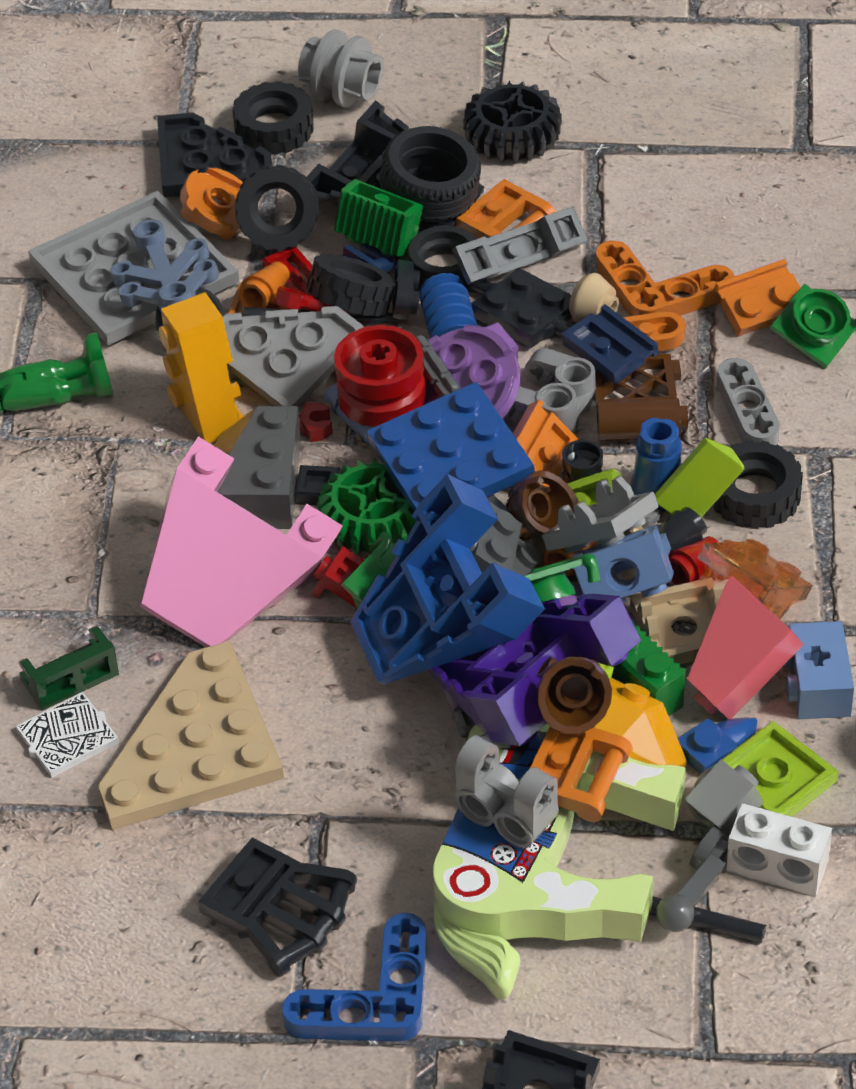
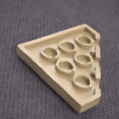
(193, 743)

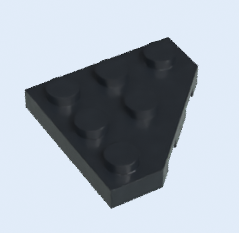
(192, 145)

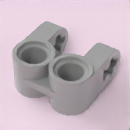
(565, 386)
(492, 794)

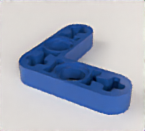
(389, 998)

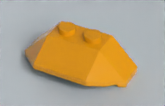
(643, 724)

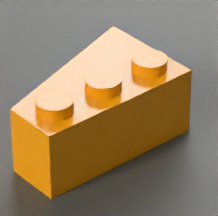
(198, 365)

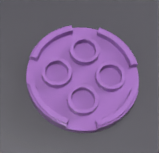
(479, 357)

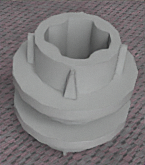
(340, 68)

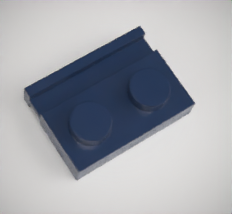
(610, 344)

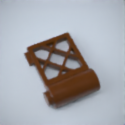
(623, 416)

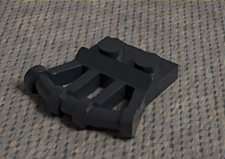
(254, 886)

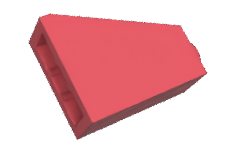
(739, 651)

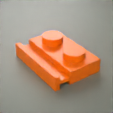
(757, 296)
(543, 438)

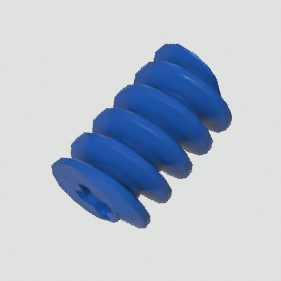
(445, 304)

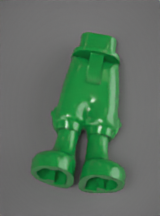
(56, 382)

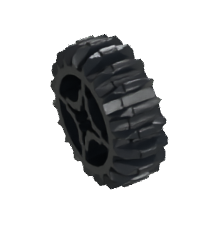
(512, 121)

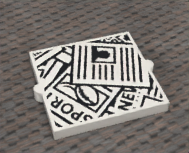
(67, 734)

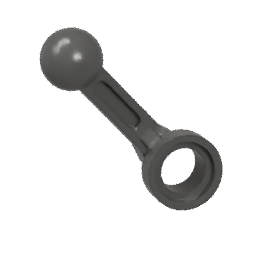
(677, 910)

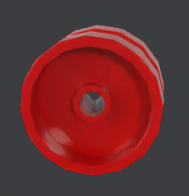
(379, 374)

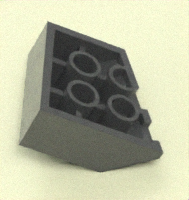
(264, 463)

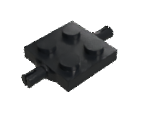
(523, 306)

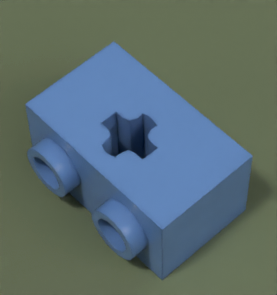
(820, 672)

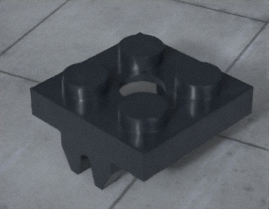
(530, 1060)

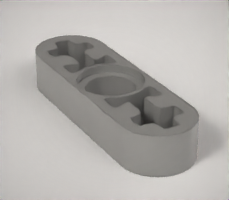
(749, 390)

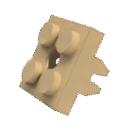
(688, 601)

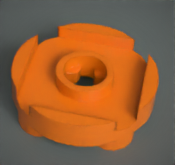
(200, 207)

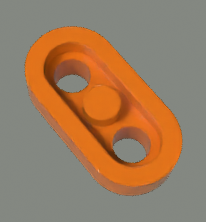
(662, 327)

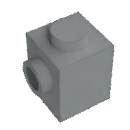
(720, 794)

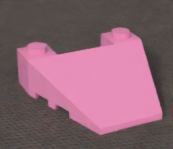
(219, 562)

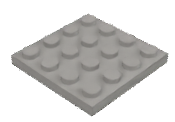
(82, 260)

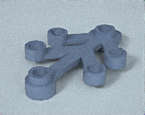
(151, 238)

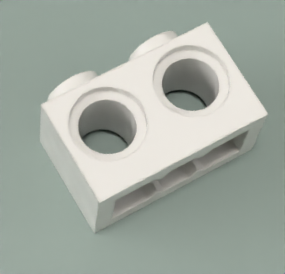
(778, 849)

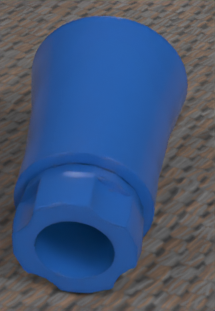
(655, 456)

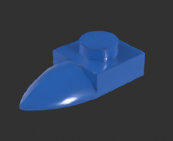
(711, 741)

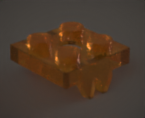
(769, 580)

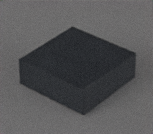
(310, 483)

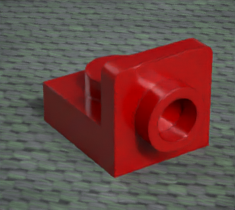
(333, 572)

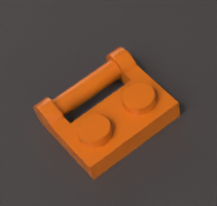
(501, 208)
(566, 758)

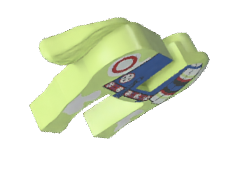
(507, 892)

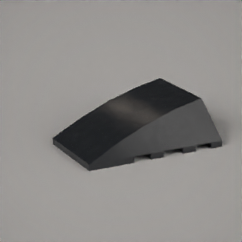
(364, 159)

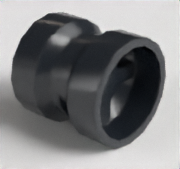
(581, 460)

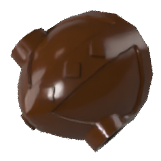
(537, 504)
(573, 693)

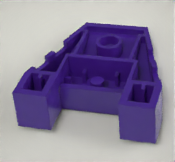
(501, 682)

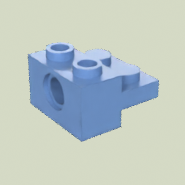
(644, 551)

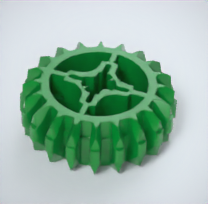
(365, 505)

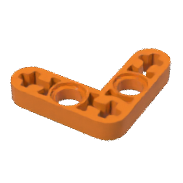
(656, 296)

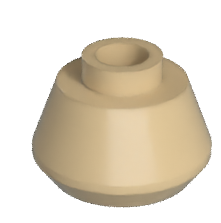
(590, 295)

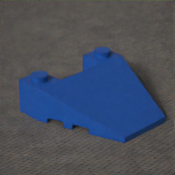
(435, 597)

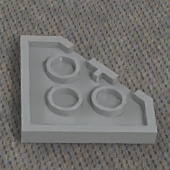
(286, 351)

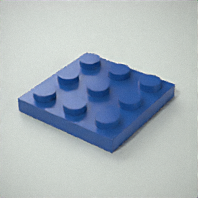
(451, 437)

